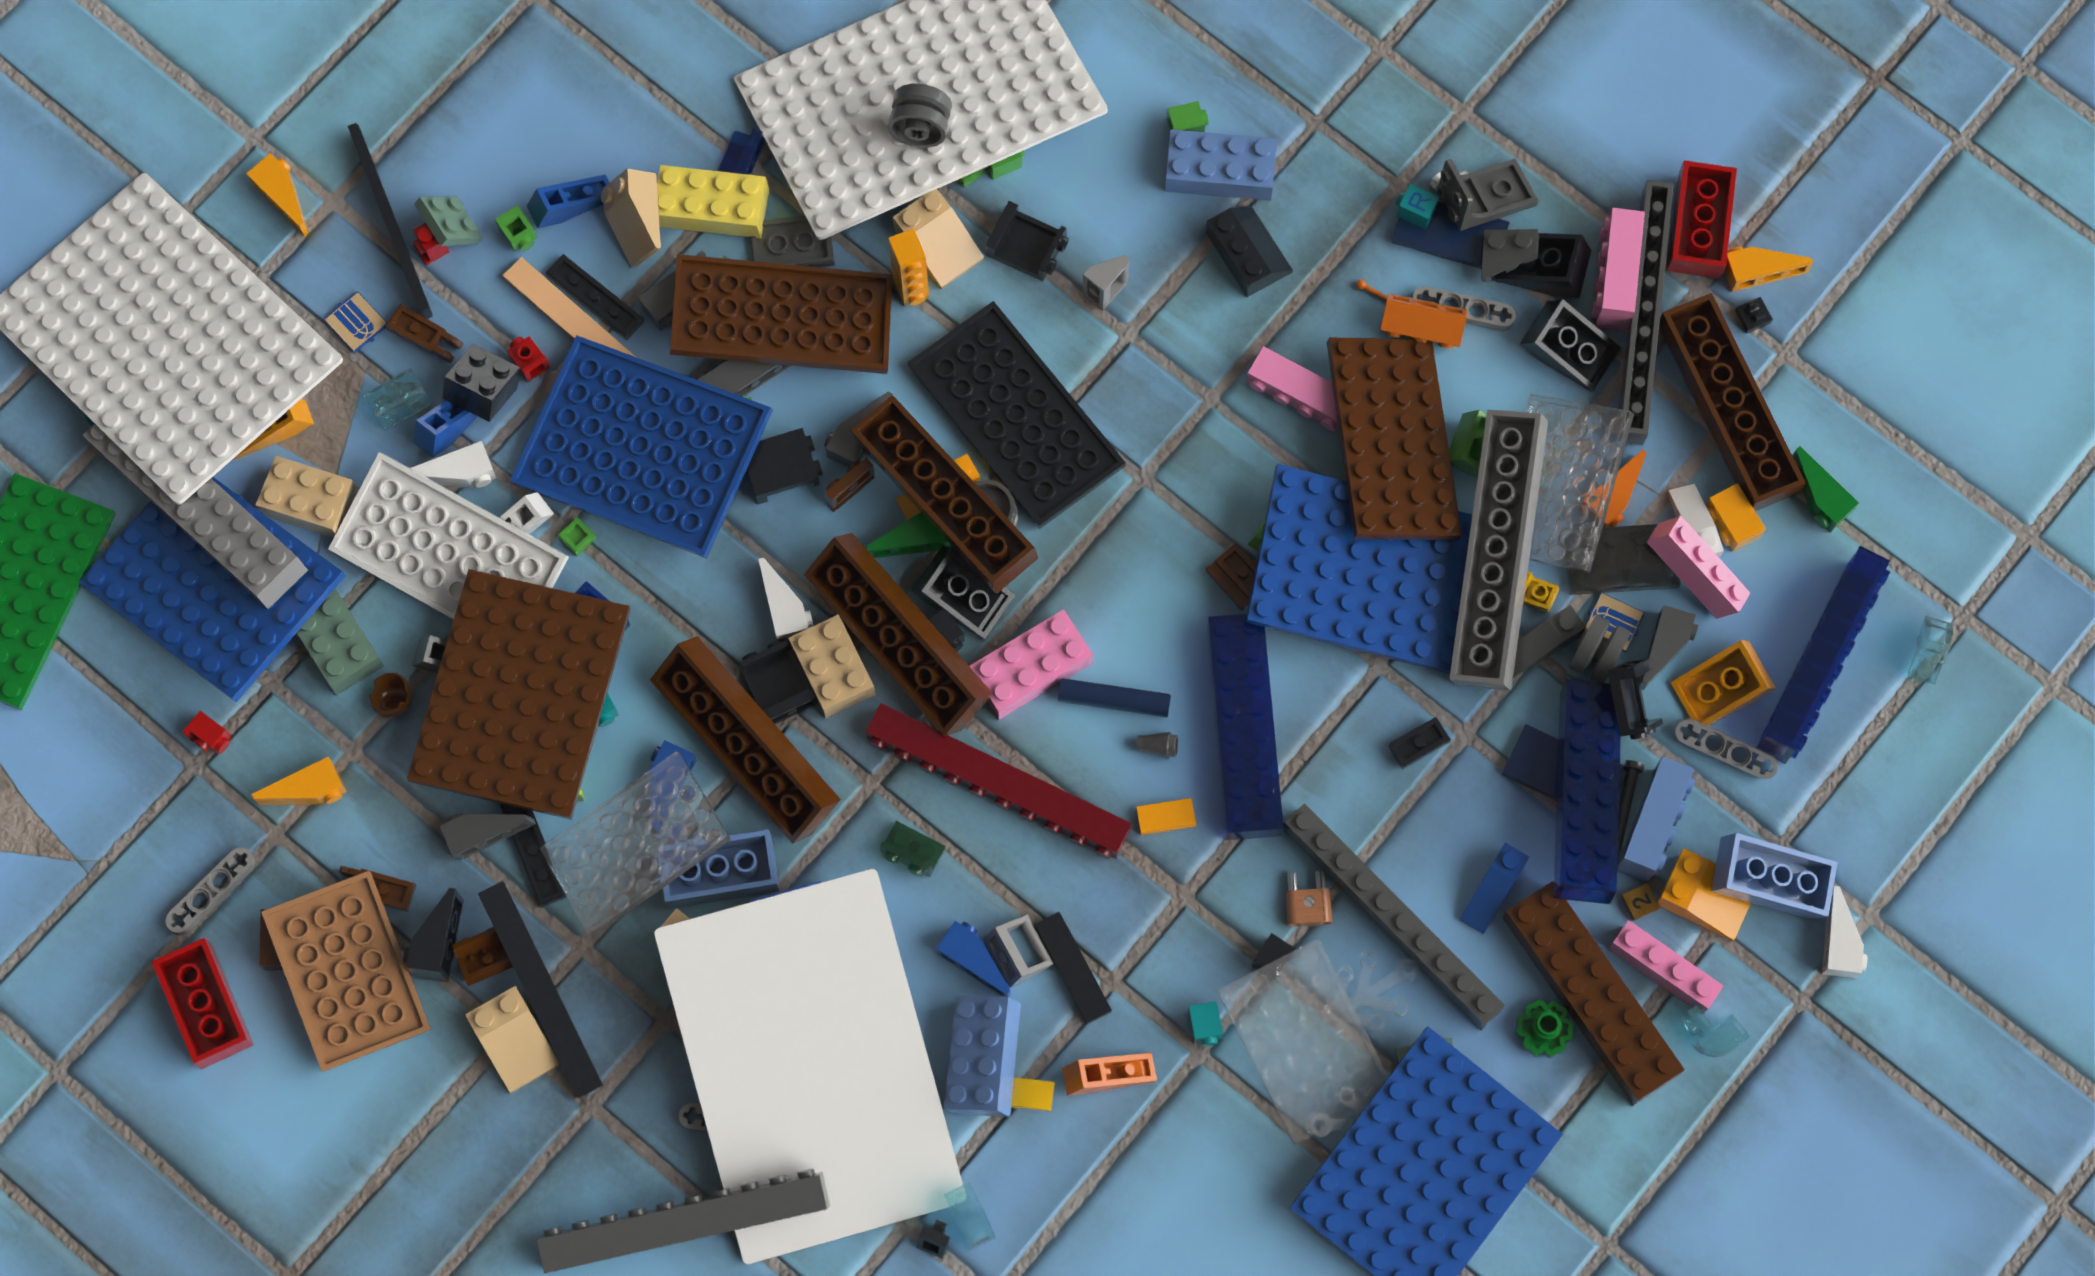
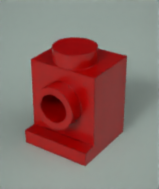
(427, 244)
(531, 365)
(207, 733)

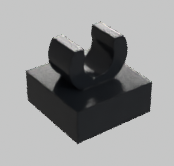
(1753, 315)
(934, 1239)

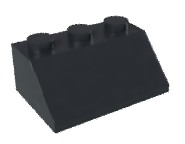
(1247, 249)

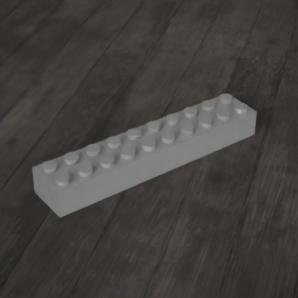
(217, 526)
(1499, 550)

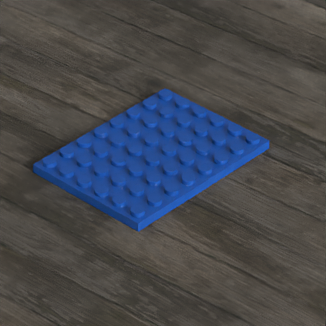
(641, 446)
(1352, 592)
(196, 607)
(1426, 1166)

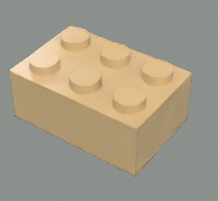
(306, 496)
(832, 666)

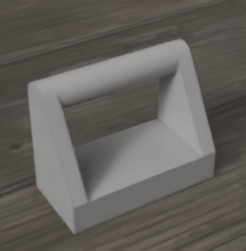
(1106, 280)
(1007, 955)

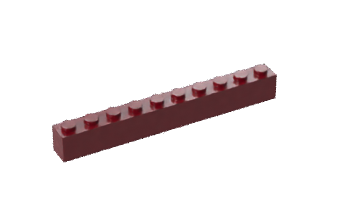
(998, 781)

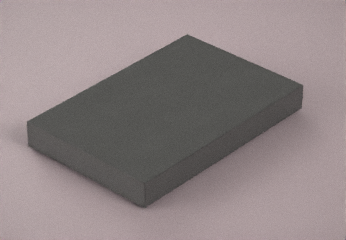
(791, 243)

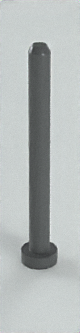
(1627, 795)

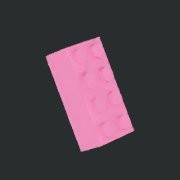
(1618, 269)
(1033, 663)

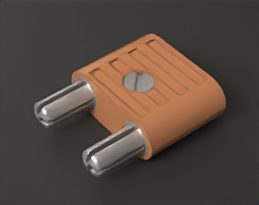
(1308, 906)

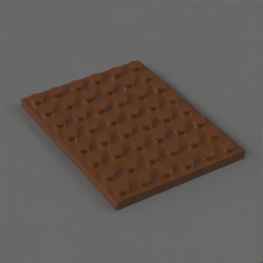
(519, 694)

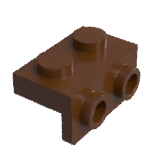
(481, 956)

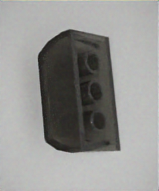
(1623, 564)

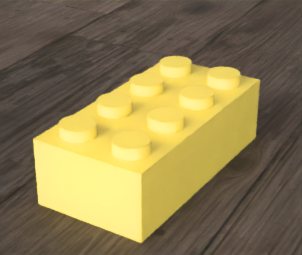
(712, 201)

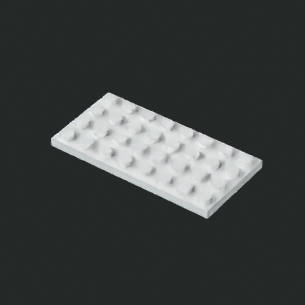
(430, 537)

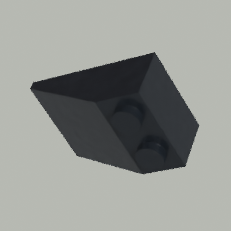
(1557, 270)
(1570, 344)
(958, 589)
(430, 948)

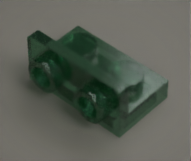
(912, 849)

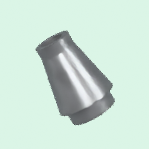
(1159, 744)

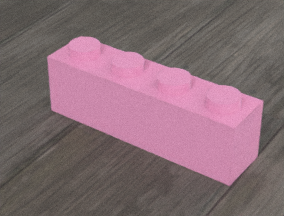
(1294, 386)
(1698, 567)
(1665, 967)

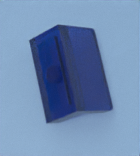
(742, 152)

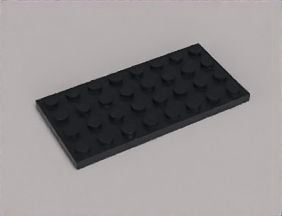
(1016, 414)

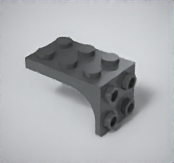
(1484, 193)

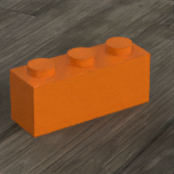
(1423, 321)

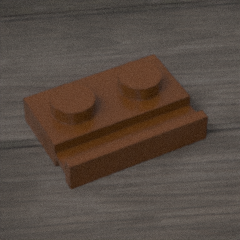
(842, 490)
(1234, 575)

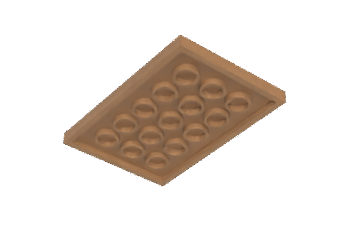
(345, 971)

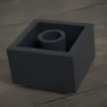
(480, 382)

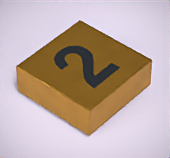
(1640, 902)

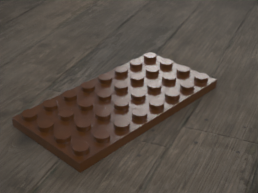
(781, 314)
(1393, 439)

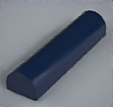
(1114, 697)

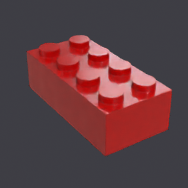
(1702, 219)
(202, 1003)

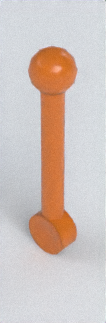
(1361, 284)

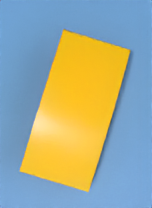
(1539, 593)
(1032, 1094)

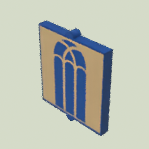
(356, 322)
(1618, 615)

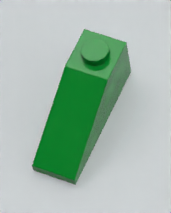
(1824, 495)
(910, 537)

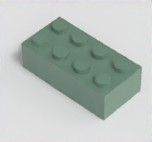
(338, 645)

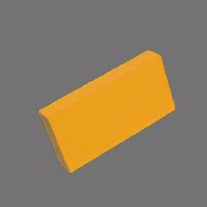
(1166, 816)

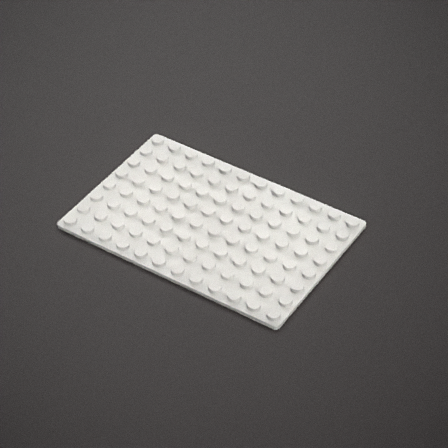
(832, 101)
(163, 337)
(811, 1058)

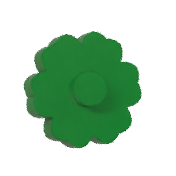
(1544, 1028)

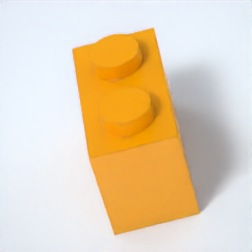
(1735, 518)

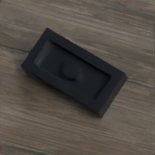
(1419, 743)

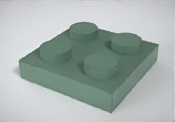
(448, 220)

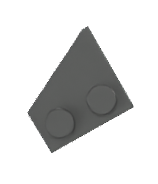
(1507, 249)

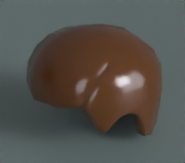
(390, 695)

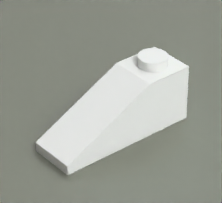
(460, 468)
(1690, 506)
(528, 513)
(784, 605)
(1842, 943)

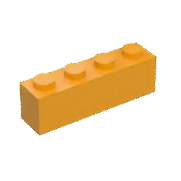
(909, 267)

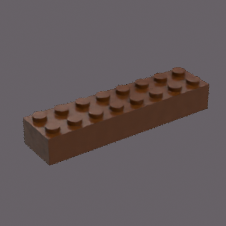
(1731, 402)
(944, 494)
(898, 634)
(745, 739)
(1593, 994)

